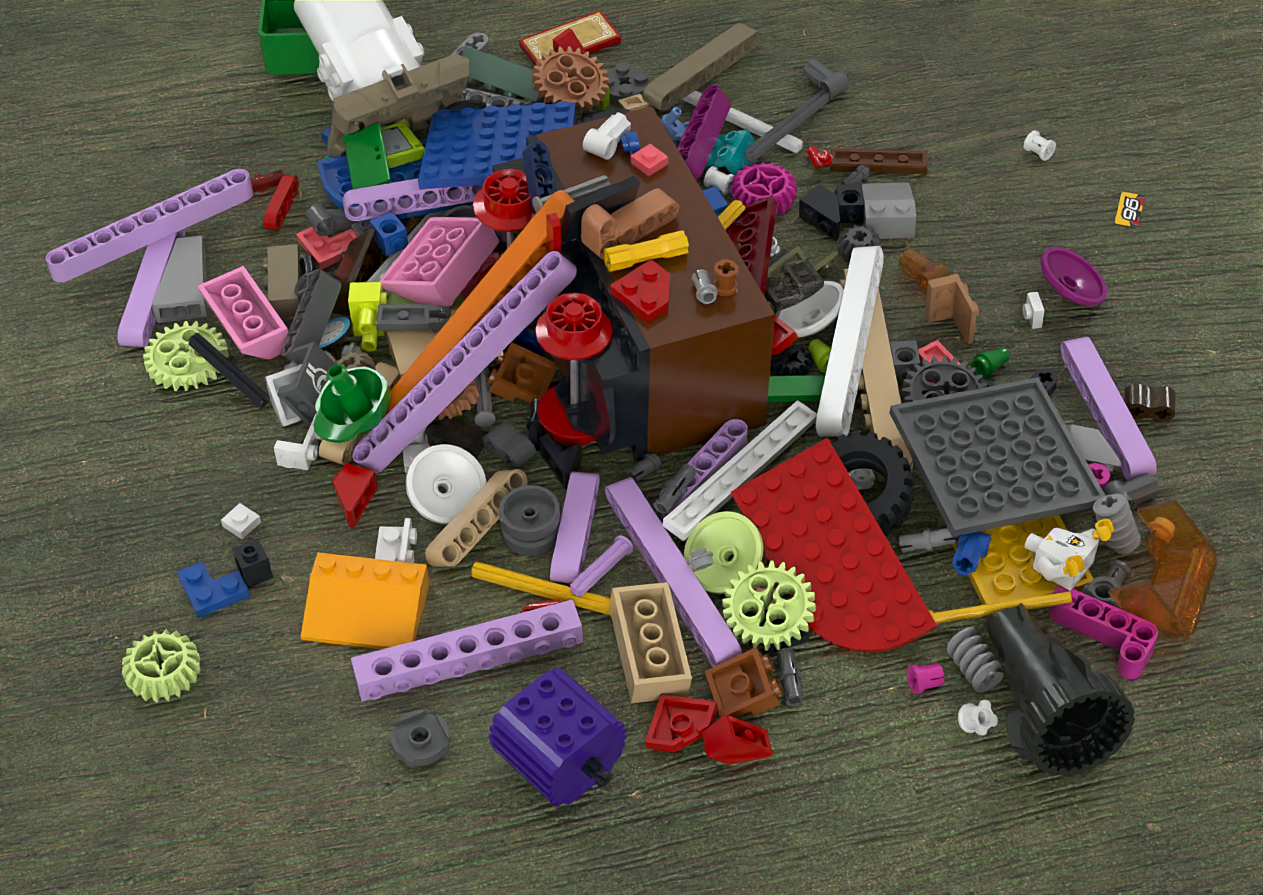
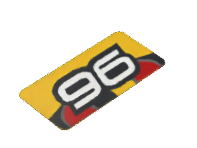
(1129, 209)

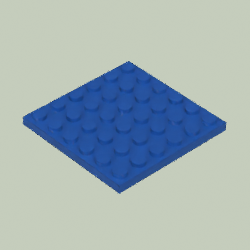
(471, 140)

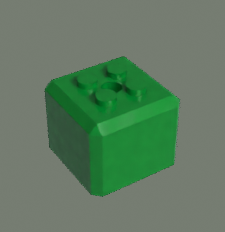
(284, 40)

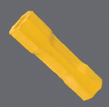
(664, 246)

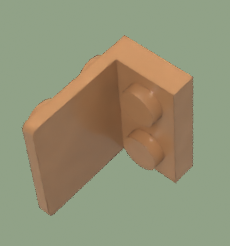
(951, 298)

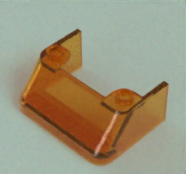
(1181, 574)

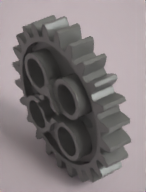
(943, 375)

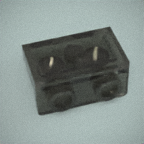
(457, 434)

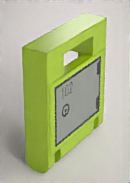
(401, 145)

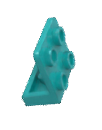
(730, 151)

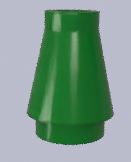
(988, 362)

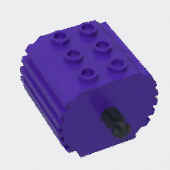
(558, 737)

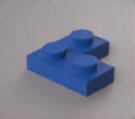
(211, 595)

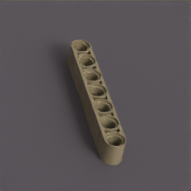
(701, 66)

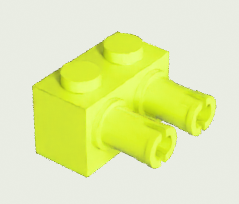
(363, 308)

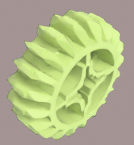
(143, 665)

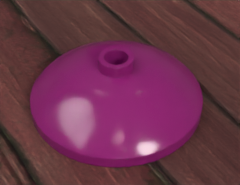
(1073, 277)

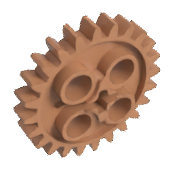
(570, 78)

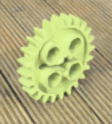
(176, 362)
(744, 598)

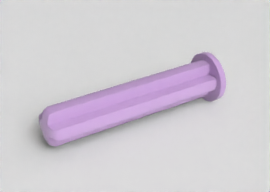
(620, 548)

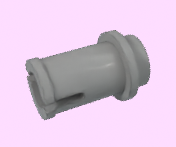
(706, 291)

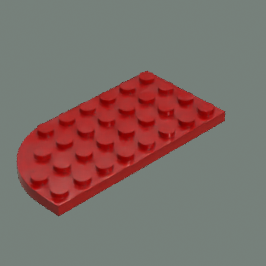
(825, 530)

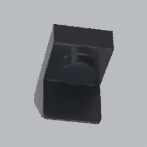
(560, 461)

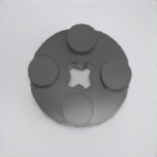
(623, 73)
(425, 752)

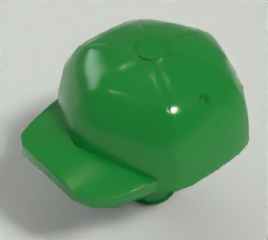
(350, 403)

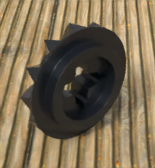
(799, 368)

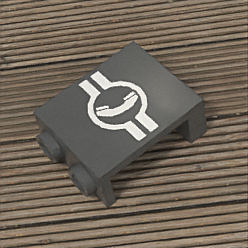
(303, 393)

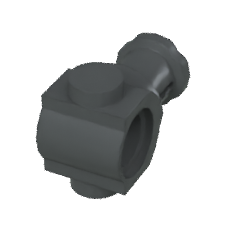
(1100, 585)

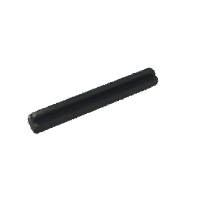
(229, 370)

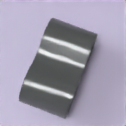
(509, 445)

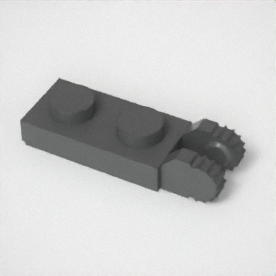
(412, 317)

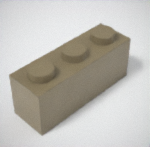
(282, 276)

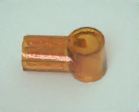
(922, 268)

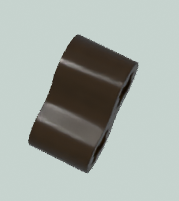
(1150, 402)

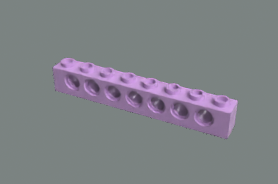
(487, 642)

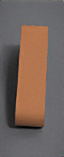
(628, 223)

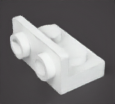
(396, 543)

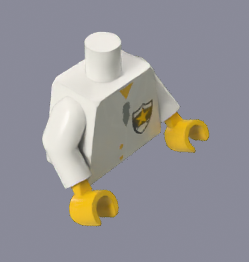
(1067, 555)

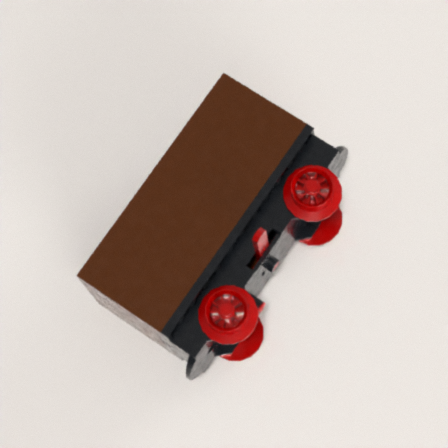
(626, 377)

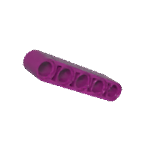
(704, 129)

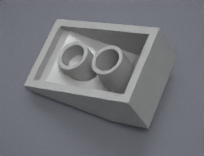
(889, 209)

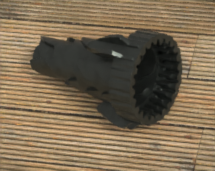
(1066, 711)

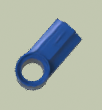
(970, 551)

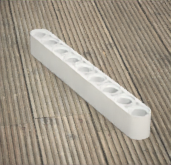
(849, 342)

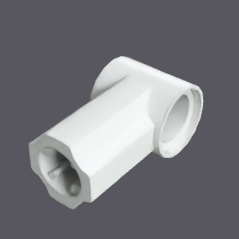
(605, 139)

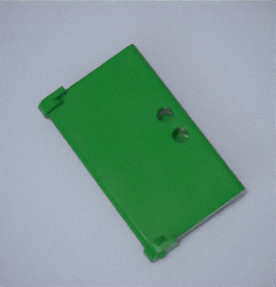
(367, 164)

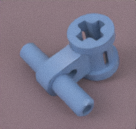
(674, 126)

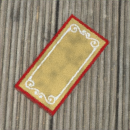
(592, 31)

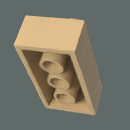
(649, 642)

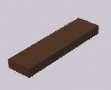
(879, 161)

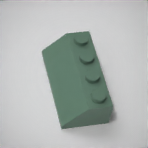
(501, 74)

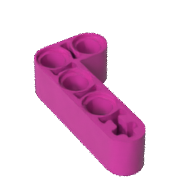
(1110, 626)

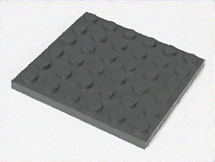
(996, 456)

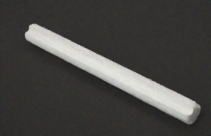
(752, 124)

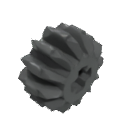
(856, 238)

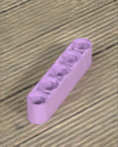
(714, 455)
(574, 527)

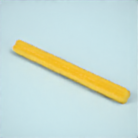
(539, 587)

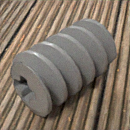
(1125, 535)
(974, 660)

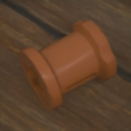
(725, 281)

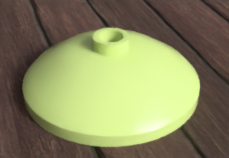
(725, 535)

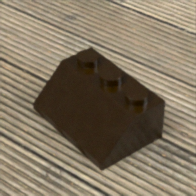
(356, 266)

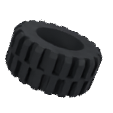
(880, 456)

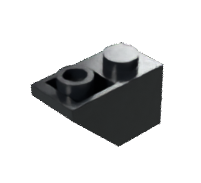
(821, 210)

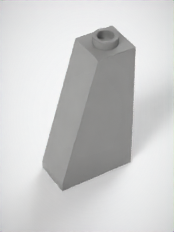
(178, 289)

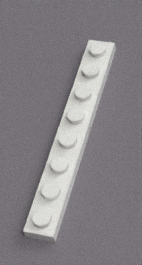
(740, 470)

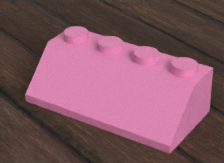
(245, 313)

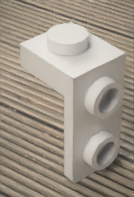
(298, 455)

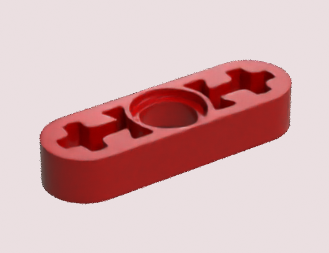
(281, 202)

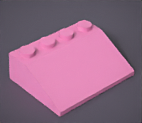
(440, 260)

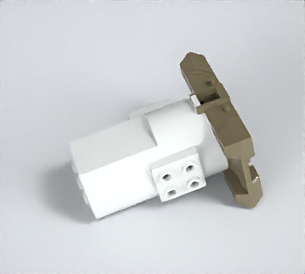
(376, 68)

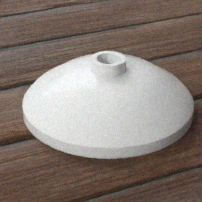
(815, 312)
(444, 467)

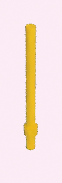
(986, 610)

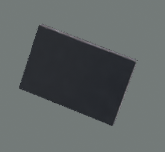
(609, 199)

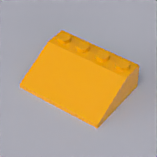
(364, 601)

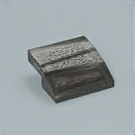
(794, 285)

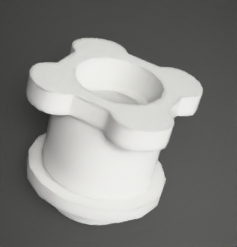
(977, 718)

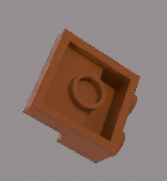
(521, 374)
(744, 684)

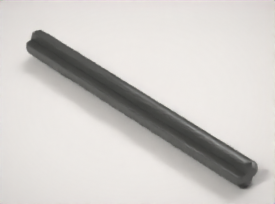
(786, 125)

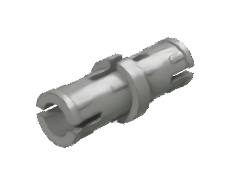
(927, 539)

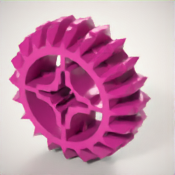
(764, 181)

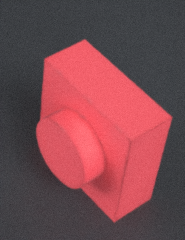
(649, 160)

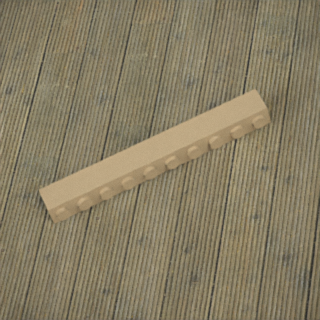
(879, 382)

